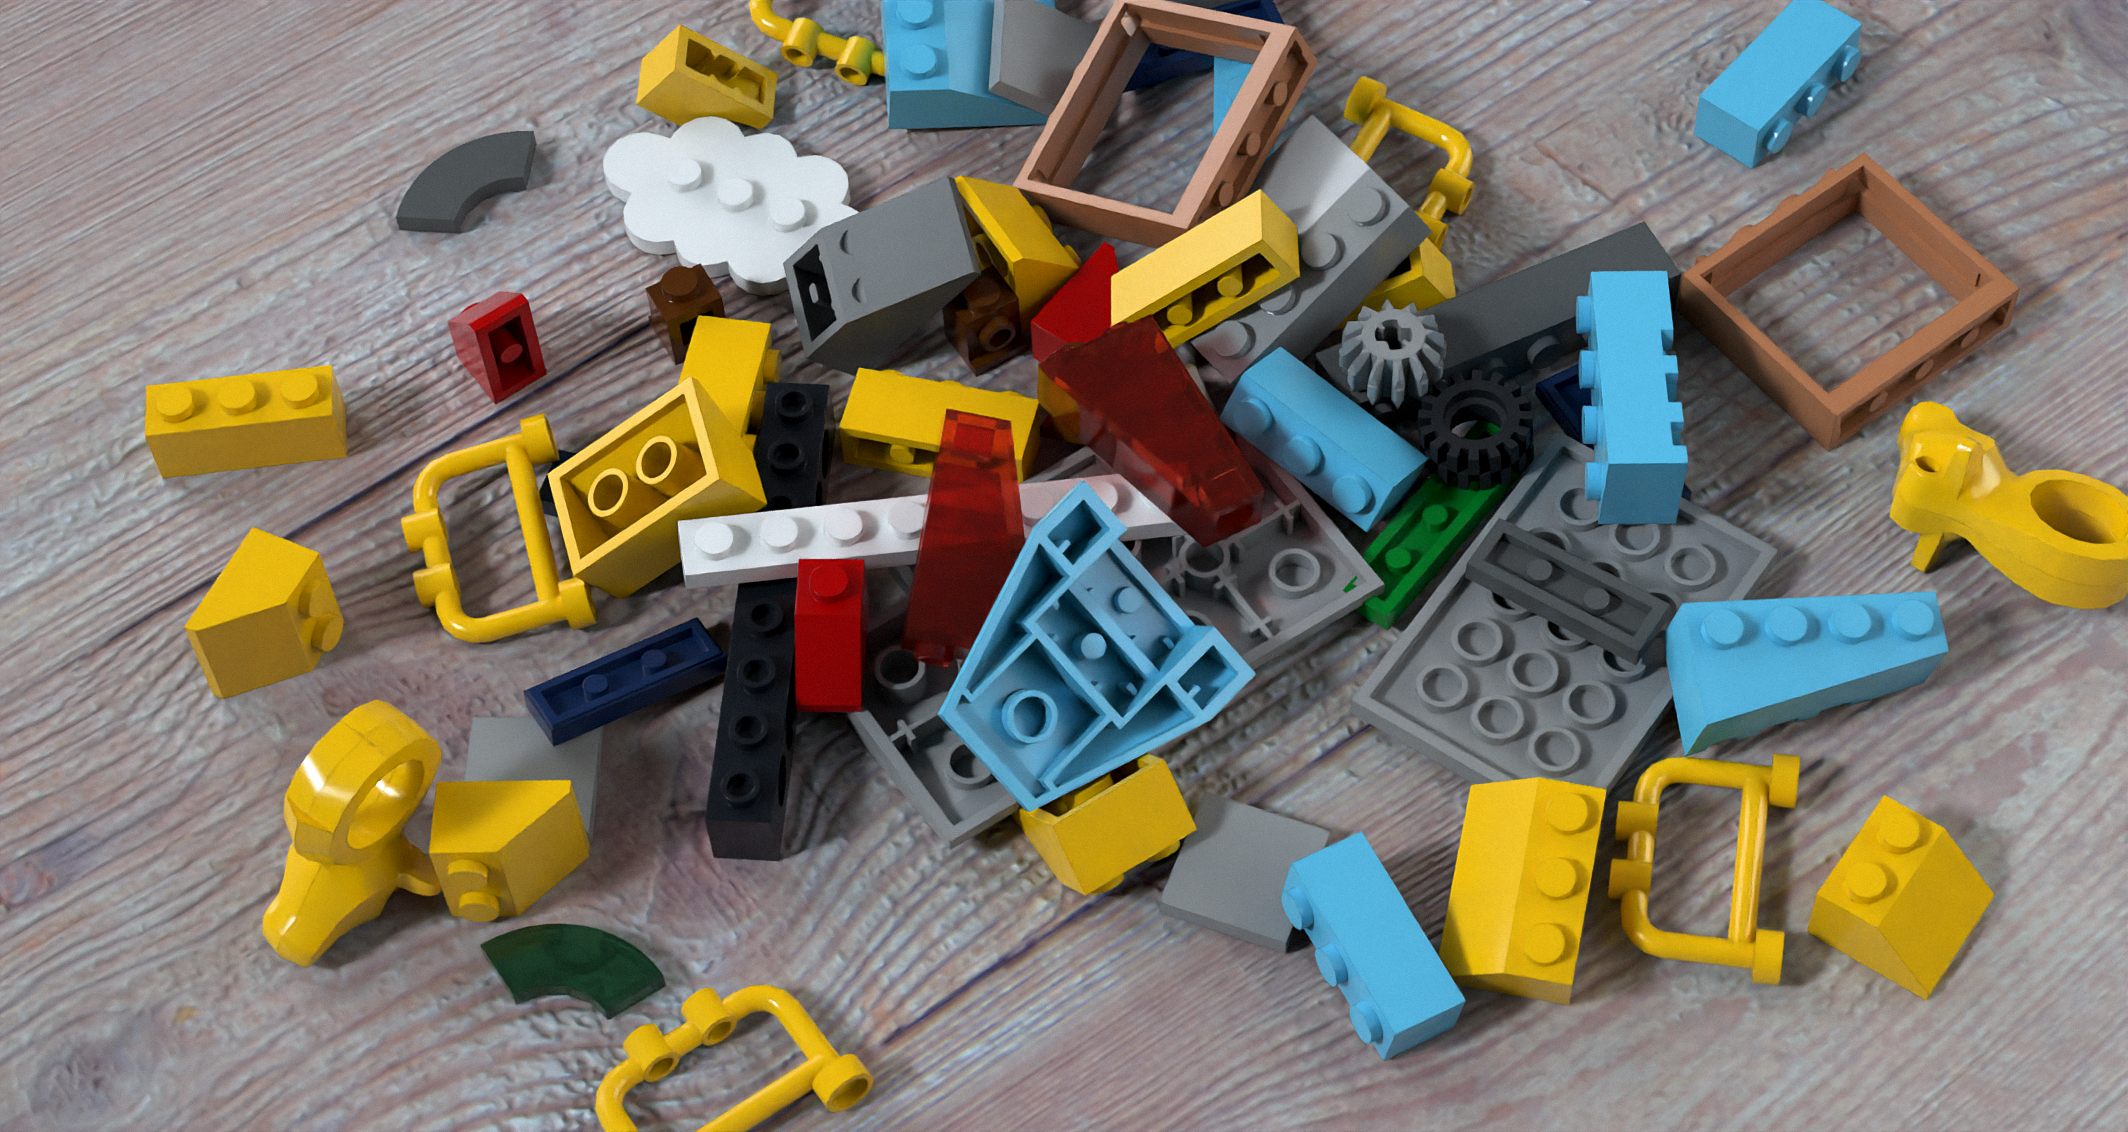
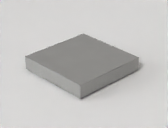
(1035, 52)
(522, 752)
(1236, 871)

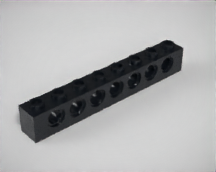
(759, 688)

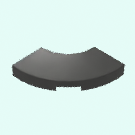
(464, 179)

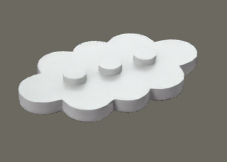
(725, 199)

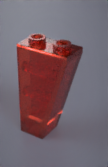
(1153, 427)
(966, 537)

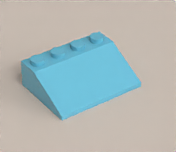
(941, 66)

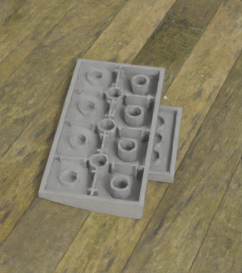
(1254, 587)

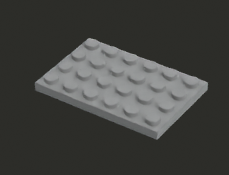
(1524, 698)

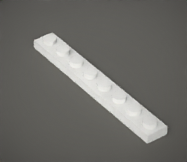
(879, 531)

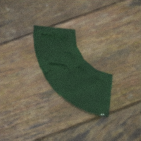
(573, 963)

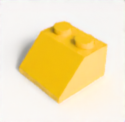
(1017, 243)
(265, 616)
(1110, 825)
(504, 843)
(1901, 899)

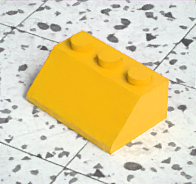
(637, 481)
(1522, 887)

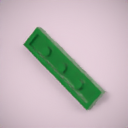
(1426, 537)

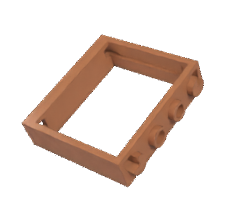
(1237, 151)
(1861, 185)

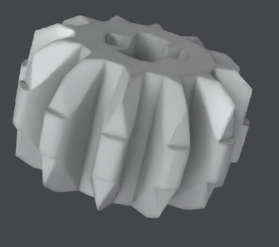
(1392, 353)

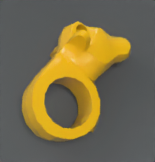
(1959, 488)
(349, 832)

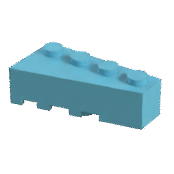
(1633, 398)
(1791, 658)

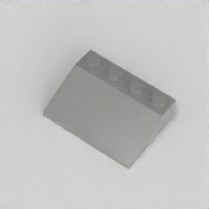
(1348, 242)

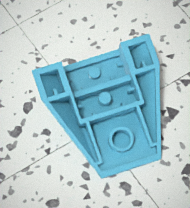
(1083, 661)

